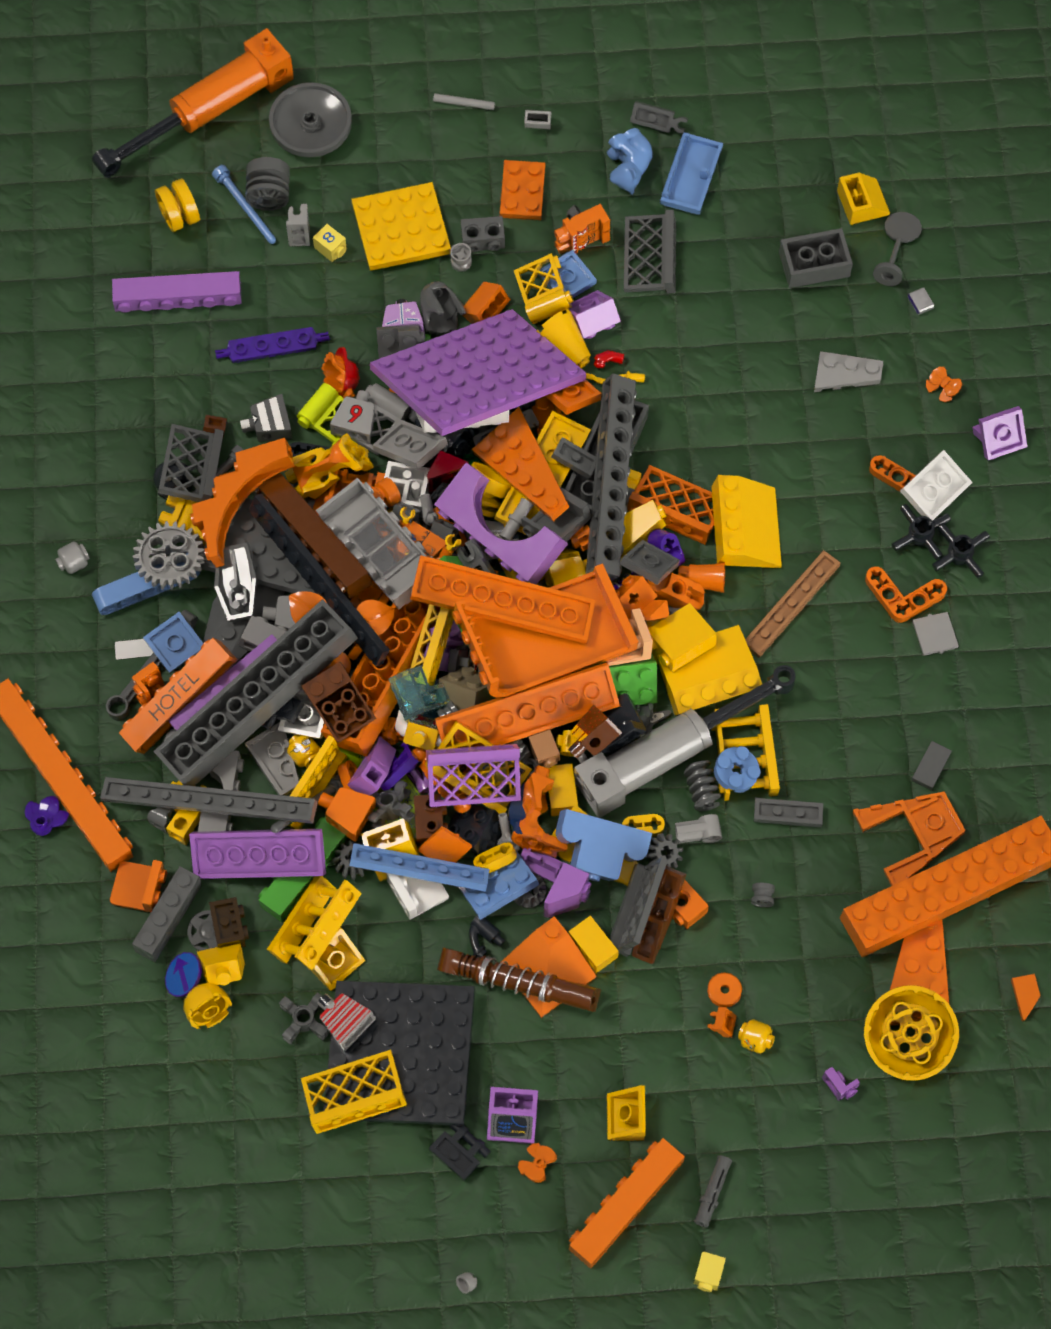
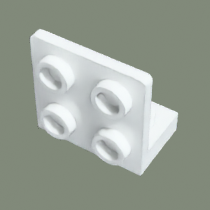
(416, 894)

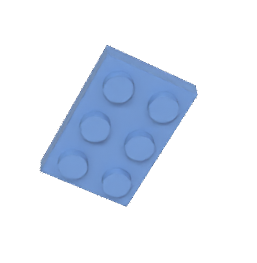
(502, 888)

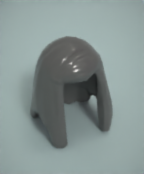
(440, 308)

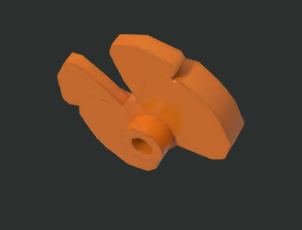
(950, 386)
(535, 1170)

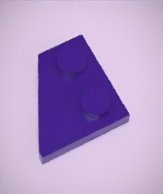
(400, 766)

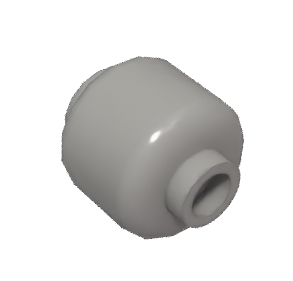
(72, 557)

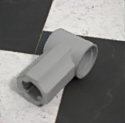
(705, 829)

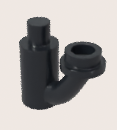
(487, 931)

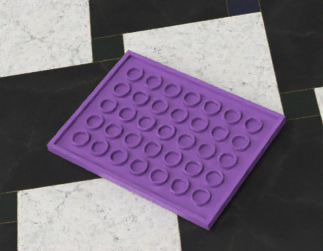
(477, 372)

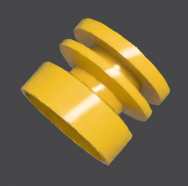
(495, 488)

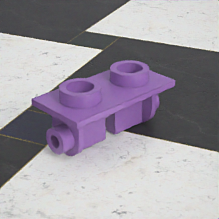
(542, 864)

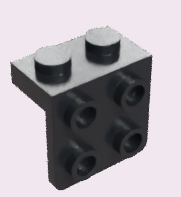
(478, 827)

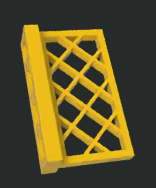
(440, 771)
(319, 773)
(359, 1109)

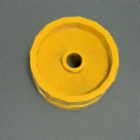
(177, 205)

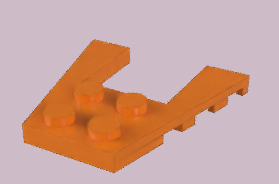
(932, 822)

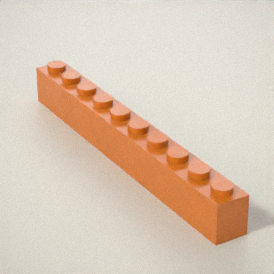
(62, 778)

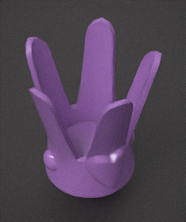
(420, 782)

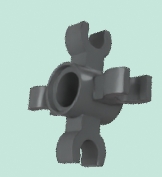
(390, 805)
(311, 1025)

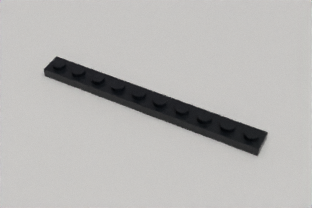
(318, 578)

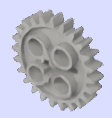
(169, 572)

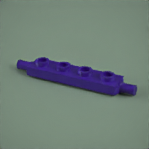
(272, 345)

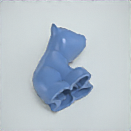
(635, 154)

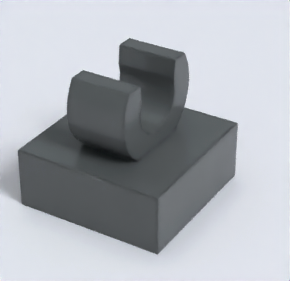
(458, 659)

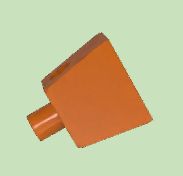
(348, 811)

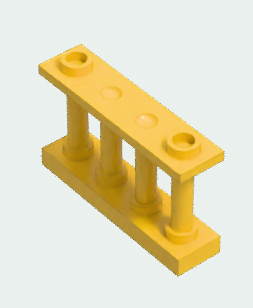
(763, 740)
(303, 916)

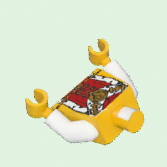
(418, 731)

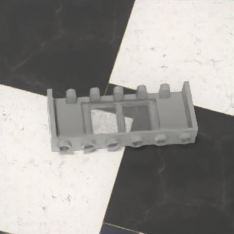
(374, 539)

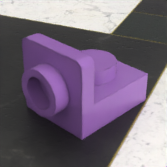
(836, 1084)

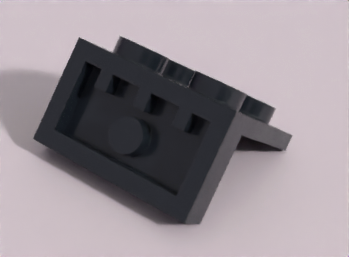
(627, 721)

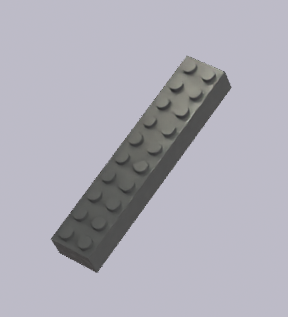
(255, 694)

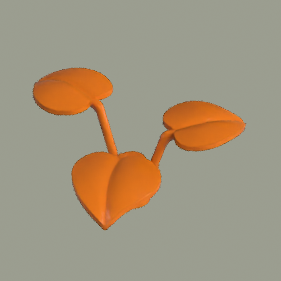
(376, 614)

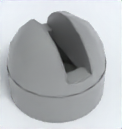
(466, 1282)

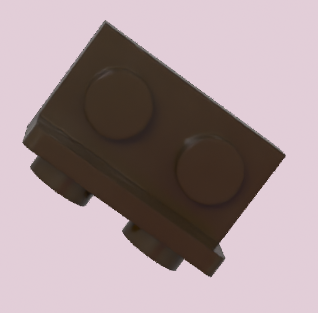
(227, 922)

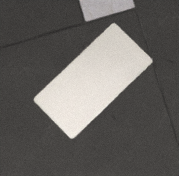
(132, 649)

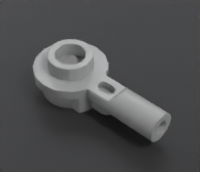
(505, 829)

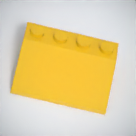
(745, 522)
(714, 675)

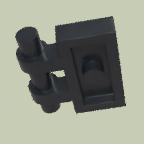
(456, 1156)

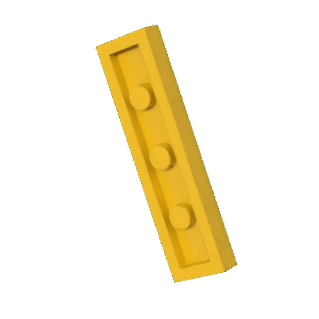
(437, 642)

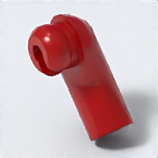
(606, 356)

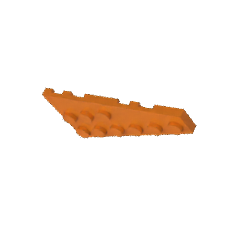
(519, 460)
(922, 963)

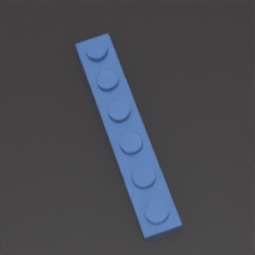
(419, 867)

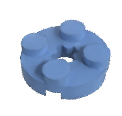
(733, 780)

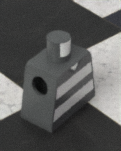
(268, 420)

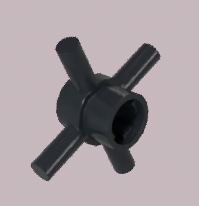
(916, 529)
(956, 546)

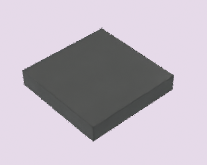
(649, 562)

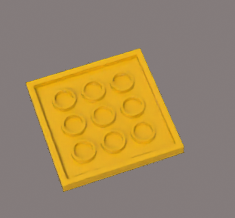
(401, 226)

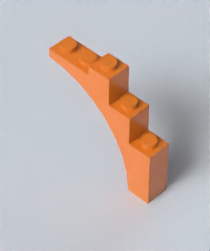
(230, 491)

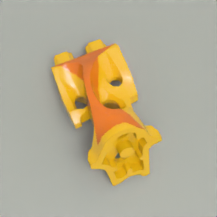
(313, 475)

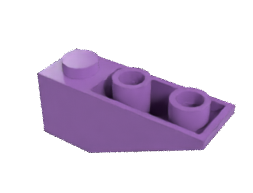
(373, 768)

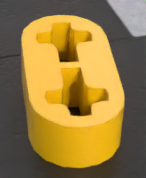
(645, 820)
(496, 857)

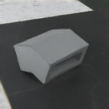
(539, 115)

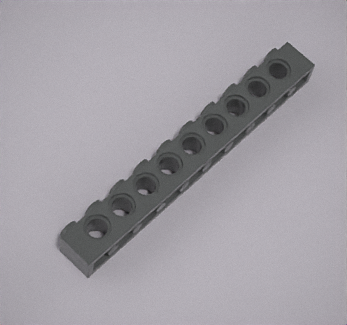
(611, 475)

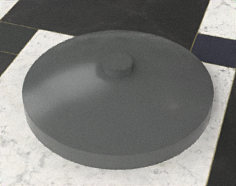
(310, 119)

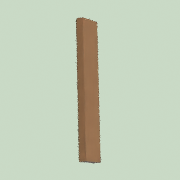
(791, 603)

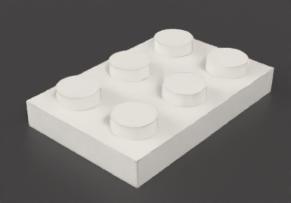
(936, 486)

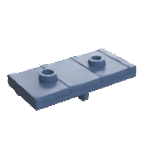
(691, 173)

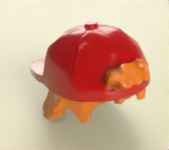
(341, 373)

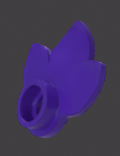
(47, 813)

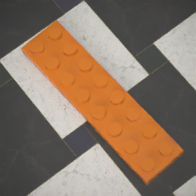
(503, 599)
(535, 708)

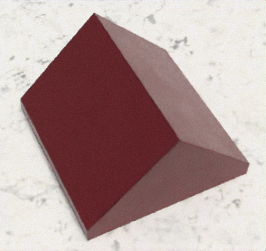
(443, 470)

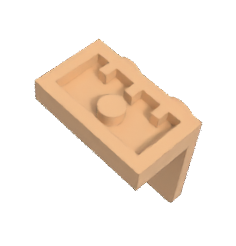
(643, 635)

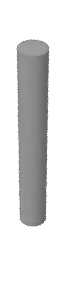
(464, 101)

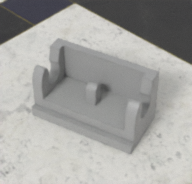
(298, 227)

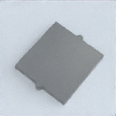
(935, 633)

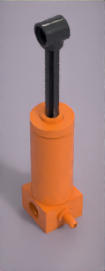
(260, 66)

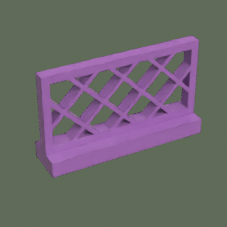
(469, 756)

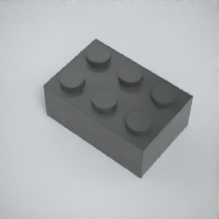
(815, 258)

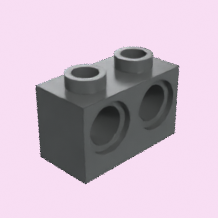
(482, 229)

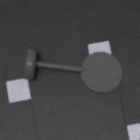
(901, 228)

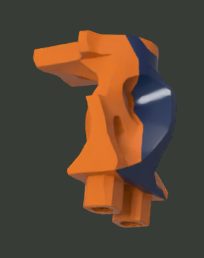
(524, 815)

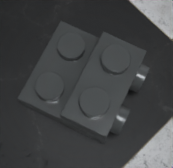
(397, 338)

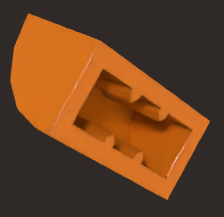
(486, 302)

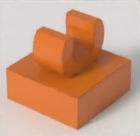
(724, 1022)

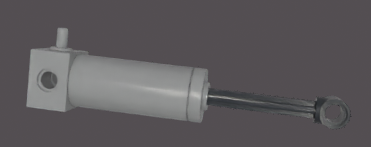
(608, 779)

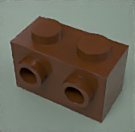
(427, 818)

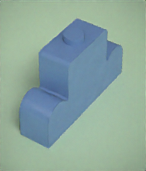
(601, 844)

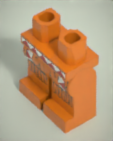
(583, 230)

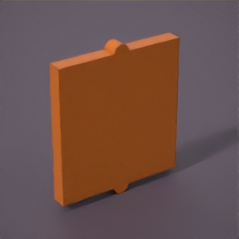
(445, 846)

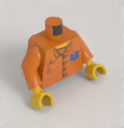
(433, 544)

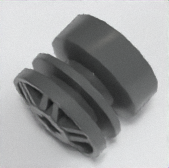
(267, 183)

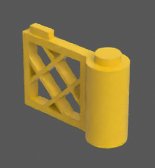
(551, 301)

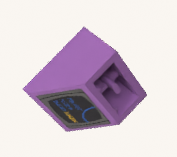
(512, 1115)

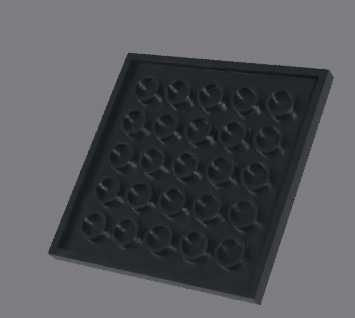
(430, 1042)

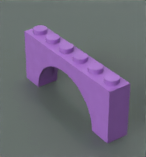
(463, 505)

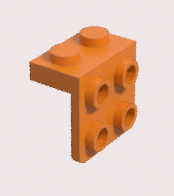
(138, 885)

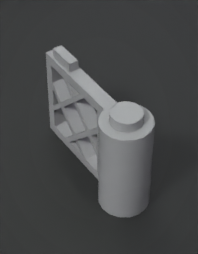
(387, 405)

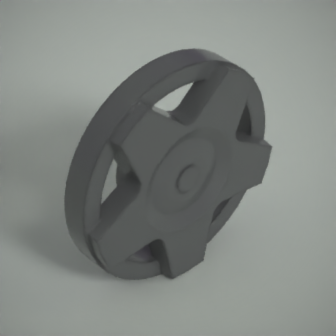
(205, 931)

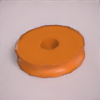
(724, 980)

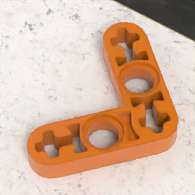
(899, 600)

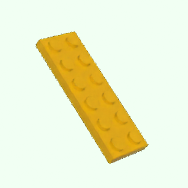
(553, 430)

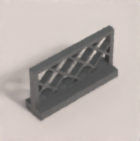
(668, 255)
(209, 463)
(637, 905)

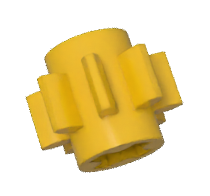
(564, 742)

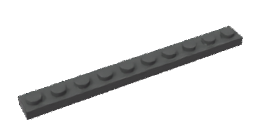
(209, 800)

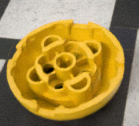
(923, 1058)

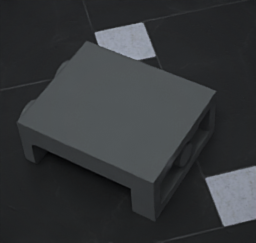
(566, 524)

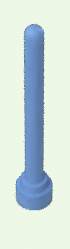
(222, 175)

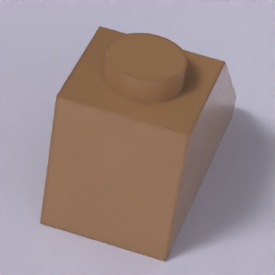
(544, 749)

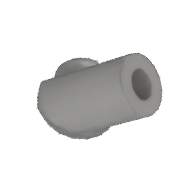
(427, 509)

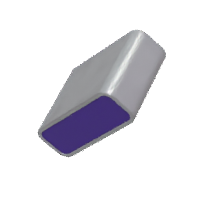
(921, 301)

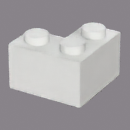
(409, 482)

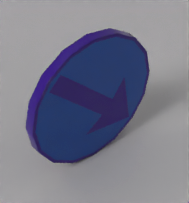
(183, 974)

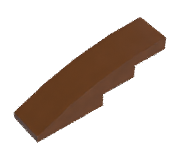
(660, 915)

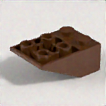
(338, 702)

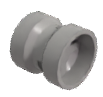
(461, 257)

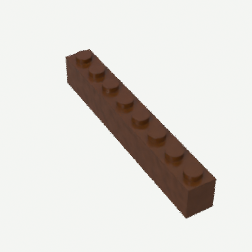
(315, 535)

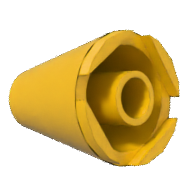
(566, 336)

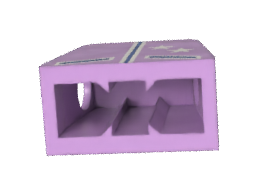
(403, 314)

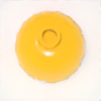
(206, 1005)

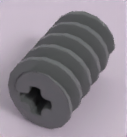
(700, 786)

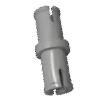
(515, 520)

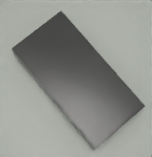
(931, 765)

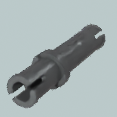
(712, 1192)

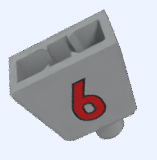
(355, 418)

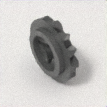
(528, 900)

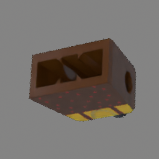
(593, 733)

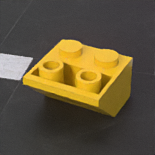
(861, 198)
(393, 836)

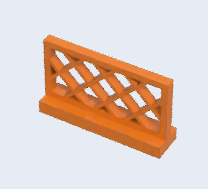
(683, 524)

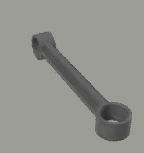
(128, 693)

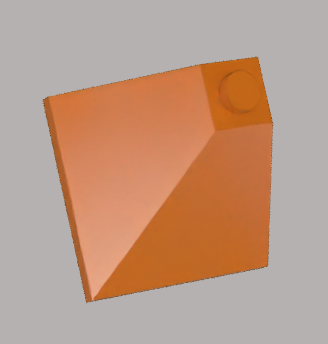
(554, 952)

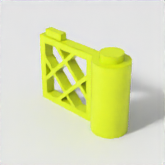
(319, 409)

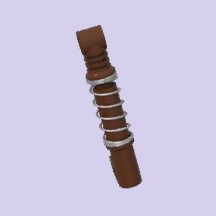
(545, 987)

